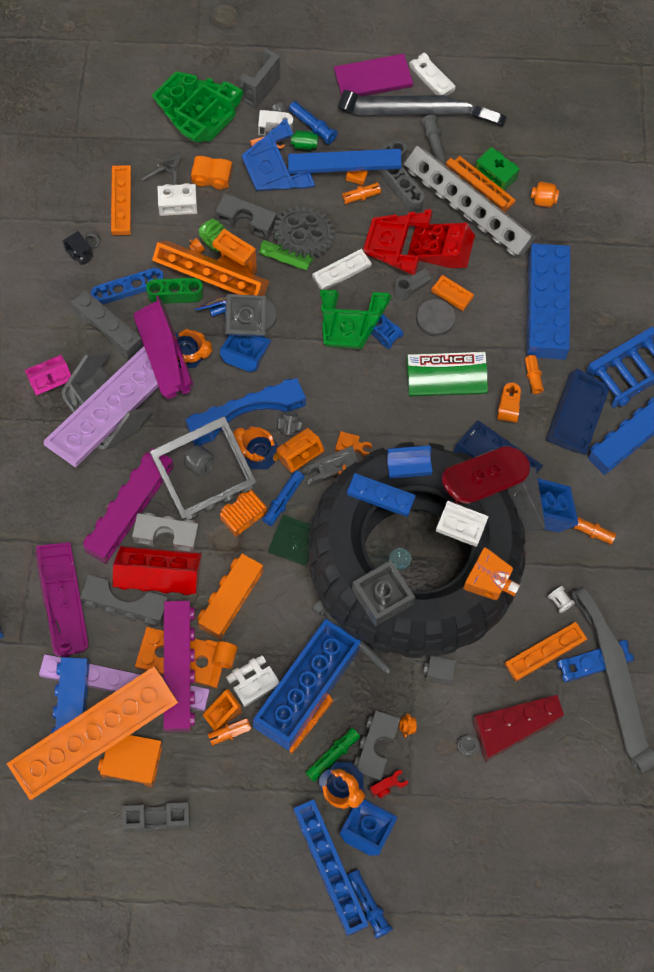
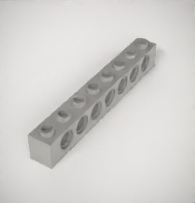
(415, 165)

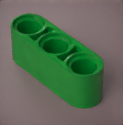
(184, 294)

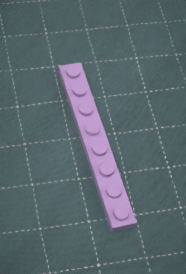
(113, 680)

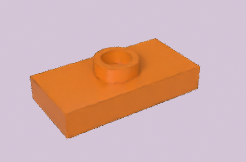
(452, 293)

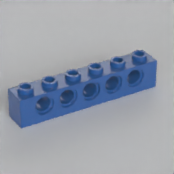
(330, 868)

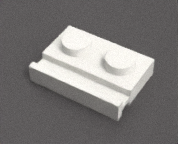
(462, 523)

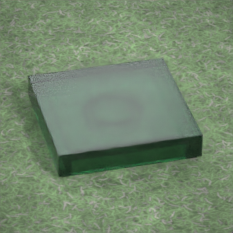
(291, 540)

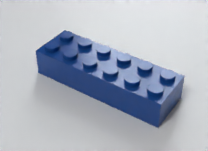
(548, 301)
(306, 684)

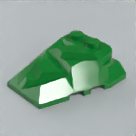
(198, 106)

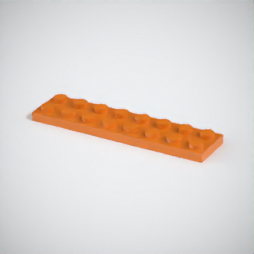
(92, 733)

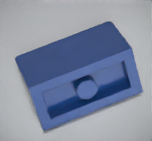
(409, 462)

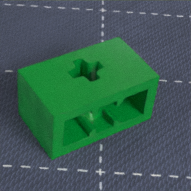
(497, 168)

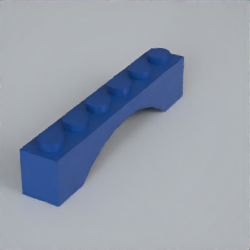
(282, 397)

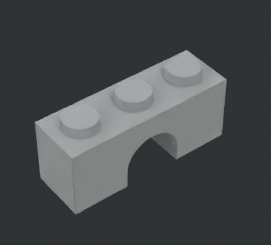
(149, 527)

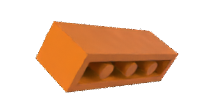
(230, 596)

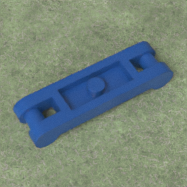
(588, 663)

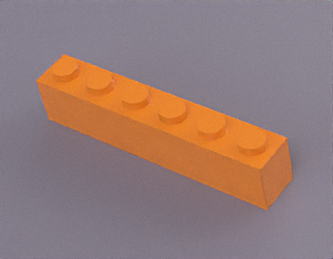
(209, 269)

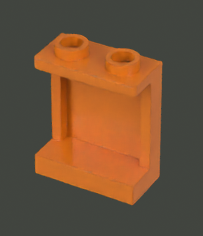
(236, 252)
(132, 760)

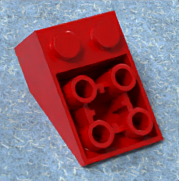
(443, 244)

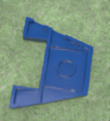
(267, 165)

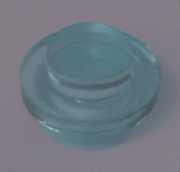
(401, 558)

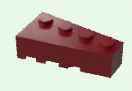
(511, 726)

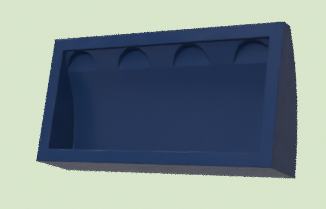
(578, 412)
(482, 439)

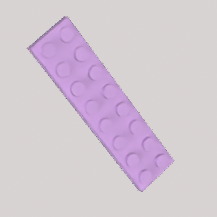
(104, 410)

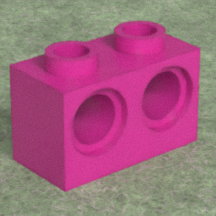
(48, 374)

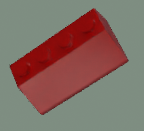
(157, 570)

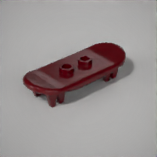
(486, 474)

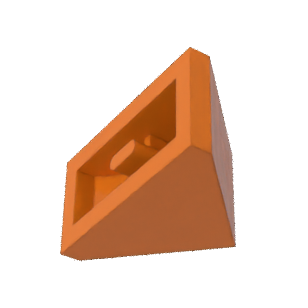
(222, 710)

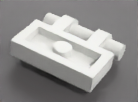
(255, 686)

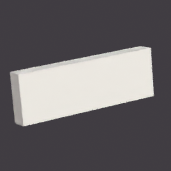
(341, 270)

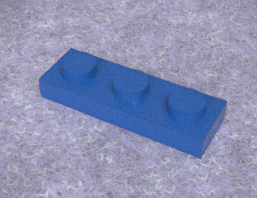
(381, 495)

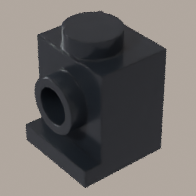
(78, 248)

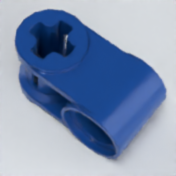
(387, 332)

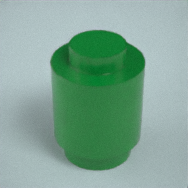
(304, 140)

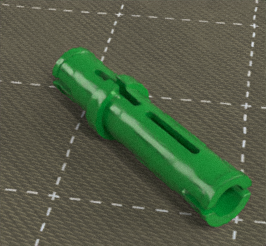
(337, 750)

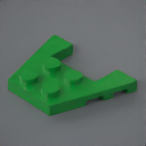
(350, 327)

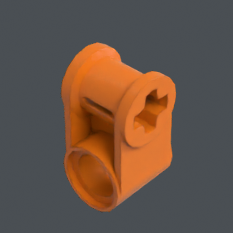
(509, 405)

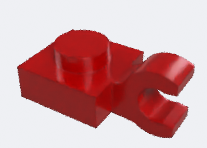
(383, 788)

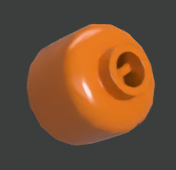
(545, 194)

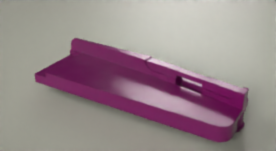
(163, 349)
(61, 598)

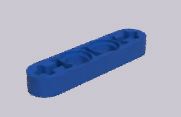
(126, 283)

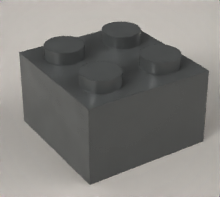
(383, 593)

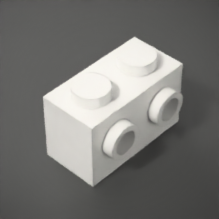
(177, 199)

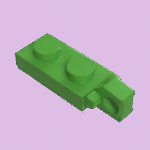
(275, 251)

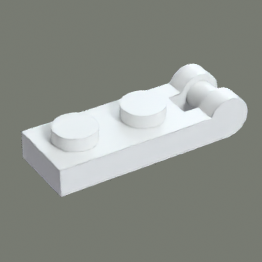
(431, 75)

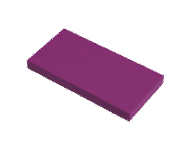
(374, 75)

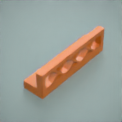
(482, 187)

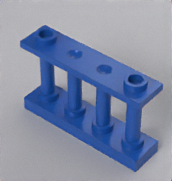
(615, 358)

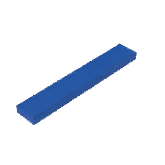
(344, 161)

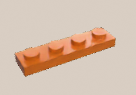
(121, 200)
(545, 651)

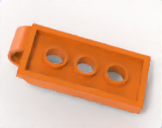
(218, 654)

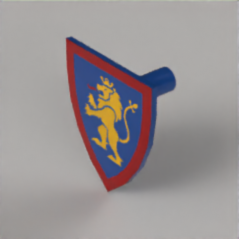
(217, 310)

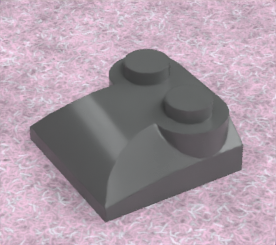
(245, 315)

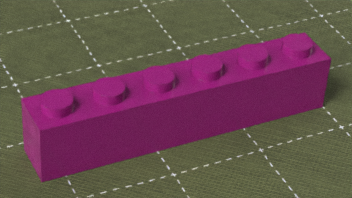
(122, 512)
(177, 664)

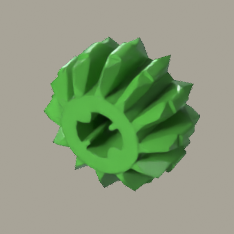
(210, 231)

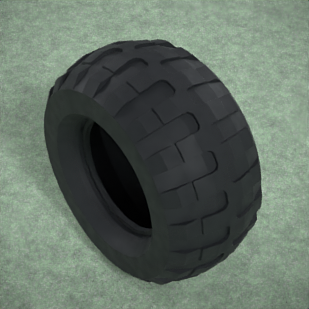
(439, 617)

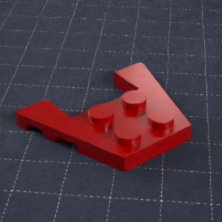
(388, 237)

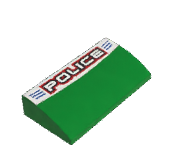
(447, 374)

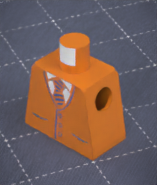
(491, 577)

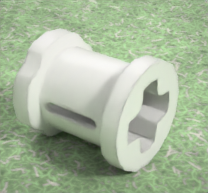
(561, 599)

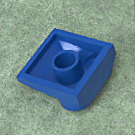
(244, 351)
(368, 828)

